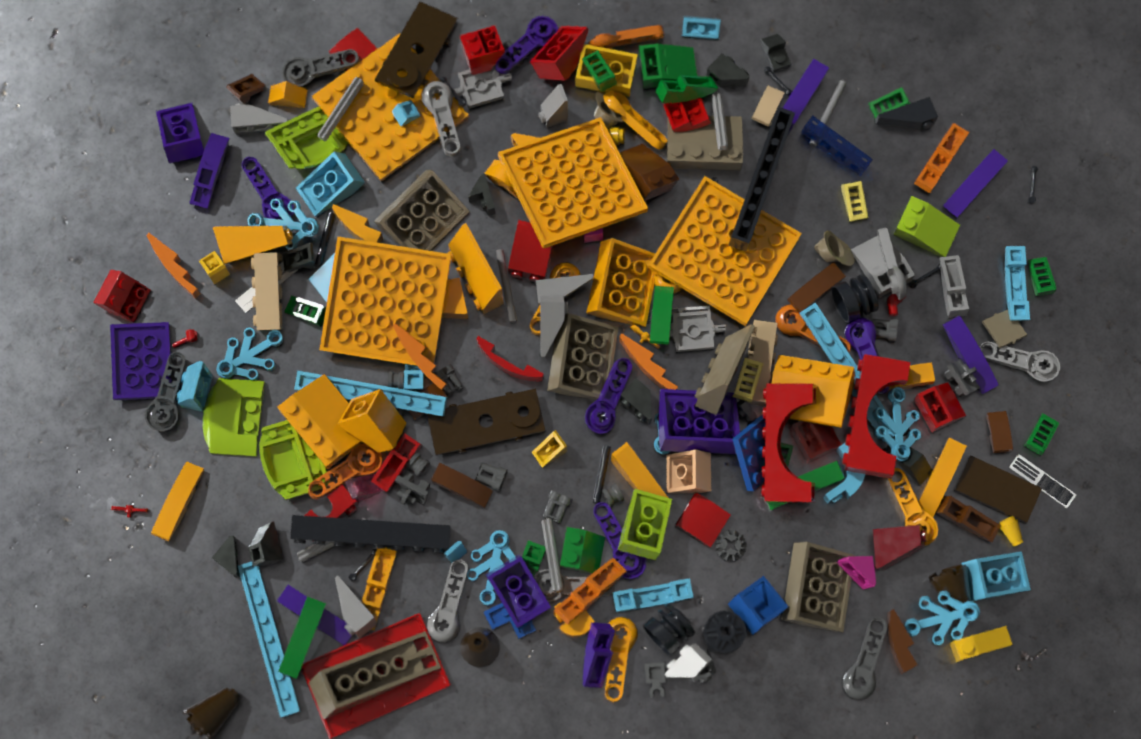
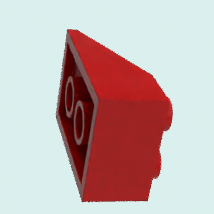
(561, 53)

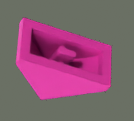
(860, 570)

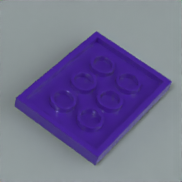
(138, 359)

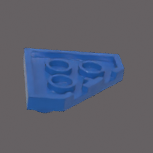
(748, 448)

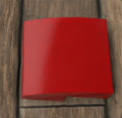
(356, 41)
(687, 115)
(703, 519)

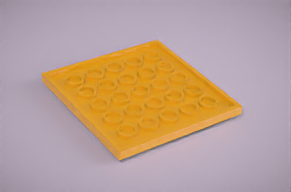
(369, 119)
(572, 182)
(703, 264)
(383, 286)

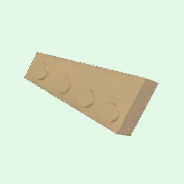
(267, 291)
(761, 350)

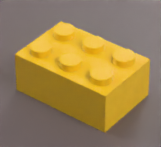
(621, 64)

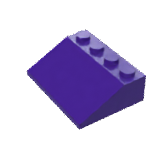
(691, 428)

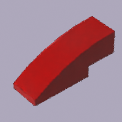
(396, 462)

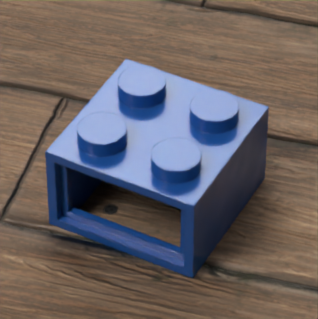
(758, 605)

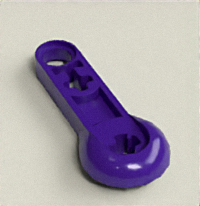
(528, 42)
(265, 190)
(863, 344)
(608, 399)
(614, 539)

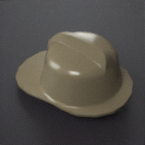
(608, 116)
(834, 249)

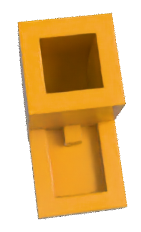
(499, 177)
(578, 627)

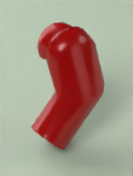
(892, 302)

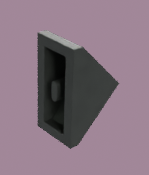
(916, 466)
(228, 556)

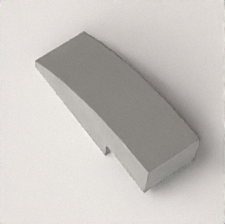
(953, 286)

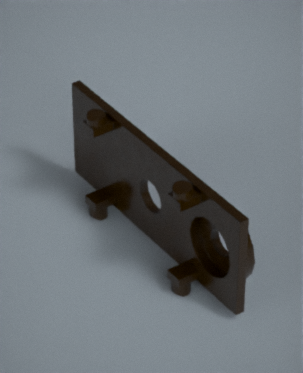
(426, 28)
(461, 427)

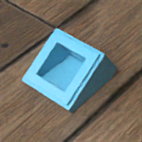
(405, 112)
(455, 552)

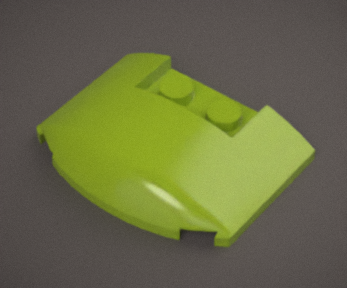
(299, 140)
(233, 417)
(289, 461)

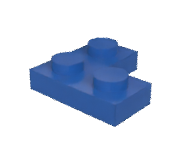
(498, 616)

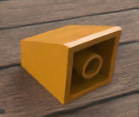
(373, 421)

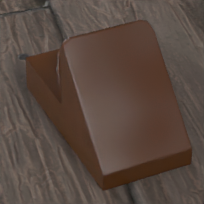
(245, 88)

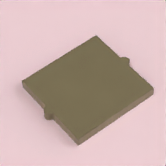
(1003, 330)

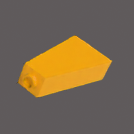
(243, 241)
(454, 301)
(635, 471)

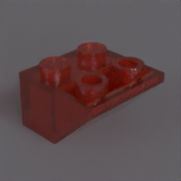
(814, 439)

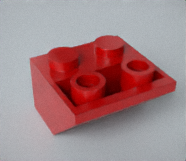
(482, 49)
(122, 295)
(939, 406)

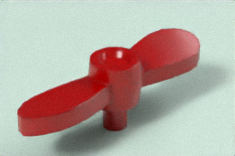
(129, 509)

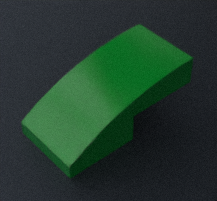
(533, 556)

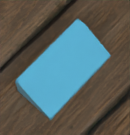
(701, 27)

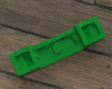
(302, 637)

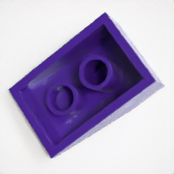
(180, 133)
(518, 591)

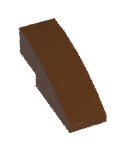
(816, 288)
(461, 485)
(968, 518)
(899, 642)

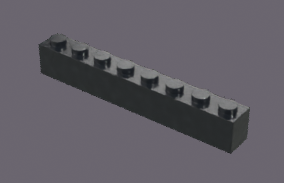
(761, 179)
(370, 532)

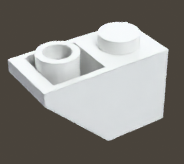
(690, 663)

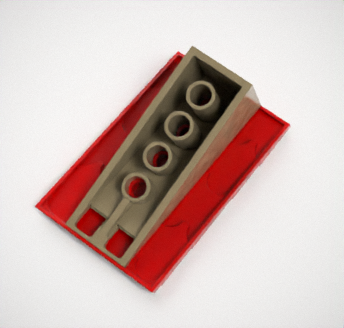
(374, 675)

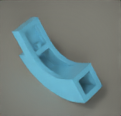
(848, 486)

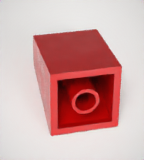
(527, 254)

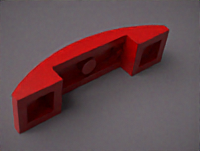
(528, 374)

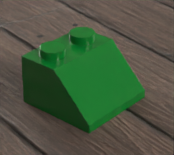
(582, 551)

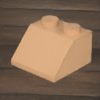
(689, 472)

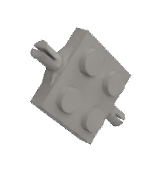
(481, 87)
(694, 331)

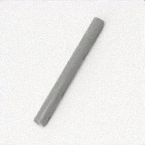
(836, 95)
(506, 286)

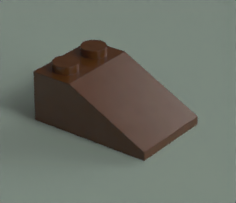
(649, 171)

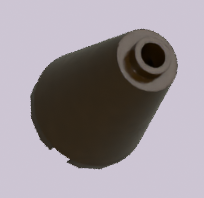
(956, 582)
(484, 653)
(211, 713)

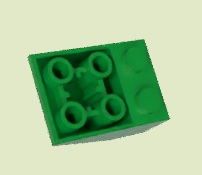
(665, 63)

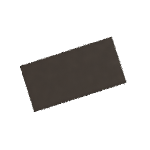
(998, 489)

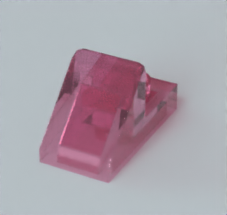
(362, 487)

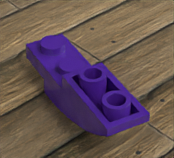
(208, 170)

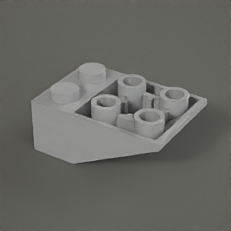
(872, 264)

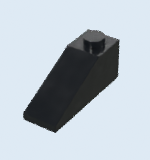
(913, 115)

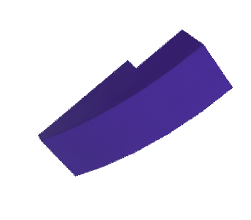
(597, 654)

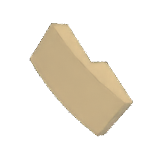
(767, 106)

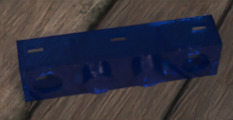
(842, 153)

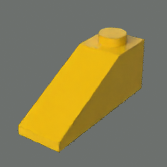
(980, 643)

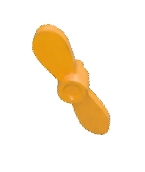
(645, 336)

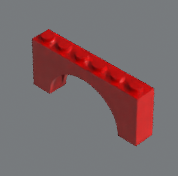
(781, 403)
(863, 453)

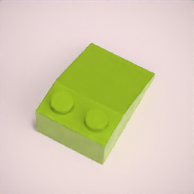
(926, 227)
(645, 524)

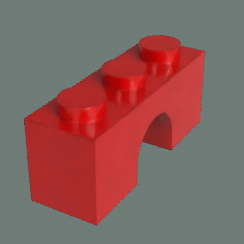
(341, 502)

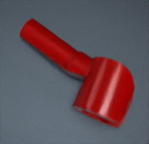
(191, 336)

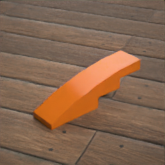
(941, 158)
(170, 261)
(415, 350)
(643, 359)
(590, 591)

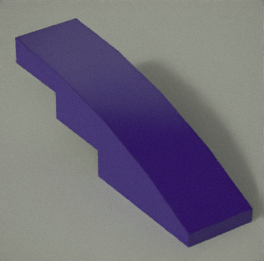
(805, 90)
(975, 183)
(970, 353)
(328, 622)

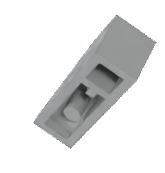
(555, 108)
(253, 119)
(561, 286)
(551, 319)
(354, 613)

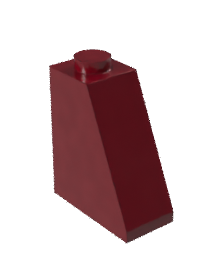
(896, 544)

